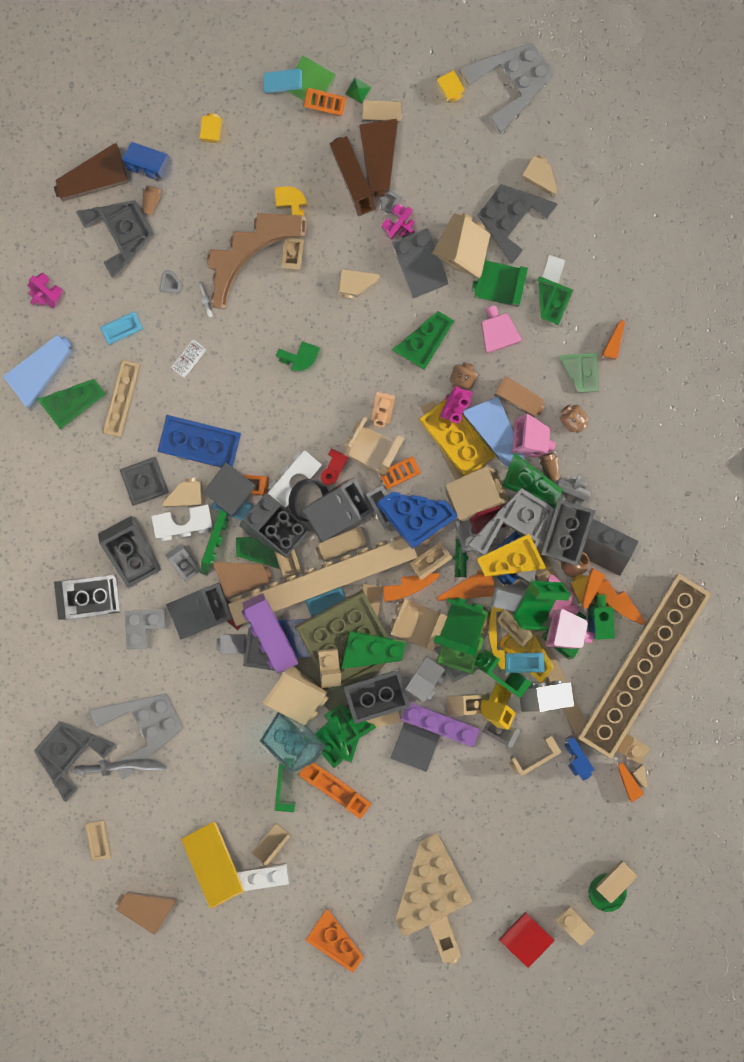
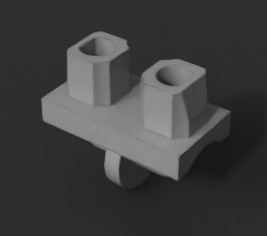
(576, 488)

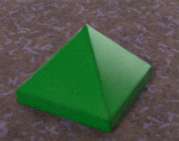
(358, 90)

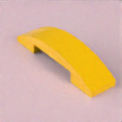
(492, 633)

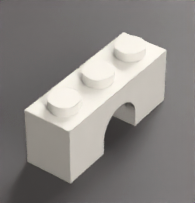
(303, 464)
(199, 521)
(264, 877)

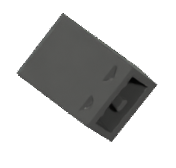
(338, 509)
(274, 526)
(199, 610)

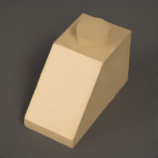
(540, 175)
(355, 283)
(185, 494)
(465, 704)
(574, 925)

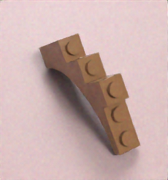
(244, 245)

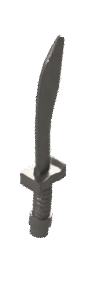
(104, 767)

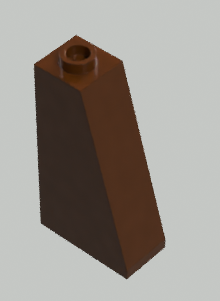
(378, 149)
(94, 175)
(352, 175)

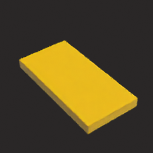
(457, 441)
(212, 865)

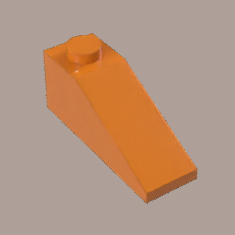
(472, 587)

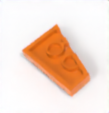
(334, 942)

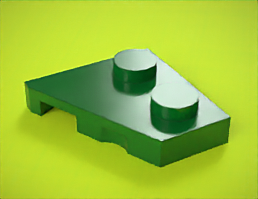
(333, 738)

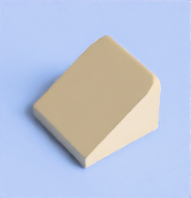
(640, 775)

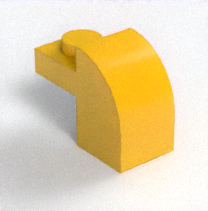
(290, 198)
(496, 708)

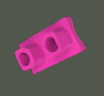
(393, 228)
(41, 293)
(455, 404)

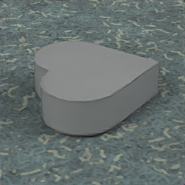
(389, 201)
(170, 283)

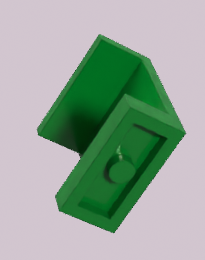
(500, 283)
(537, 604)
(462, 626)
(515, 682)
(280, 805)

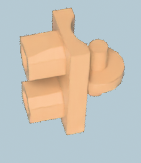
(382, 409)

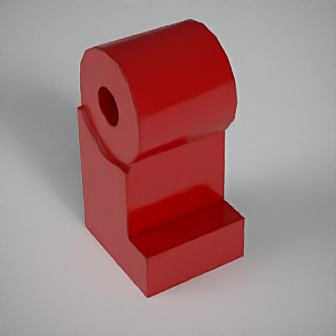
(331, 474)

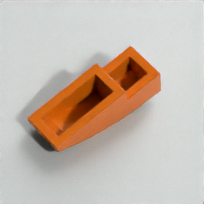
(409, 586)
(620, 602)

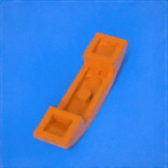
(335, 789)

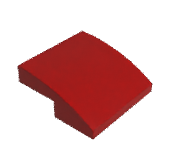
(526, 940)

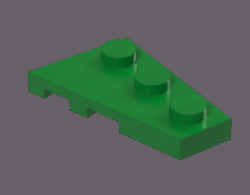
(425, 340)
(71, 402)
(527, 477)
(214, 542)
(253, 550)
(371, 649)

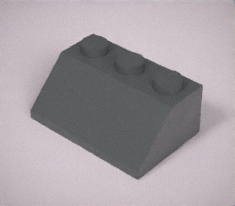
(568, 532)
(609, 547)
(376, 696)

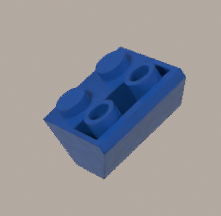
(146, 160)

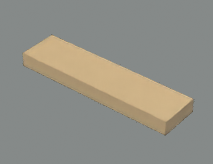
(121, 398)

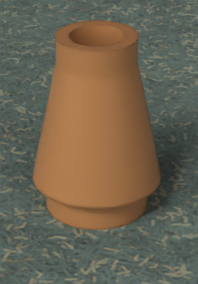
(150, 199)
(550, 466)

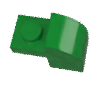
(303, 360)

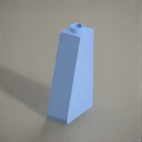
(37, 370)
(493, 427)

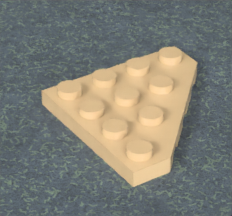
(431, 889)

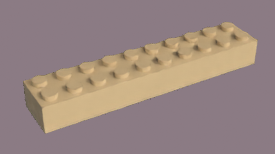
(329, 577)
(643, 666)

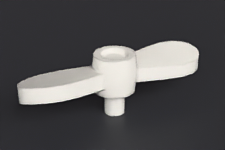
(205, 300)

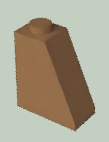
(520, 397)
(241, 577)
(145, 909)

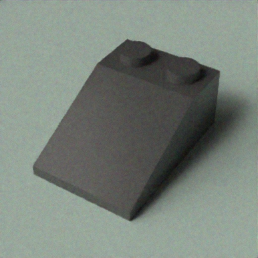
(420, 267)
(128, 551)
(86, 597)

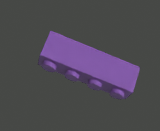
(270, 633)
(440, 724)

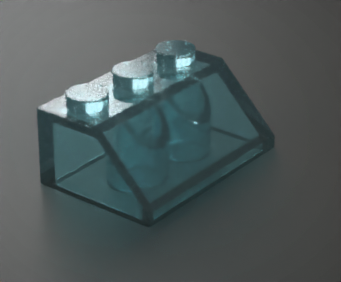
(292, 743)

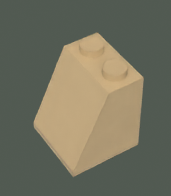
(463, 245)
(476, 492)
(297, 696)

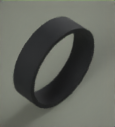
(294, 493)

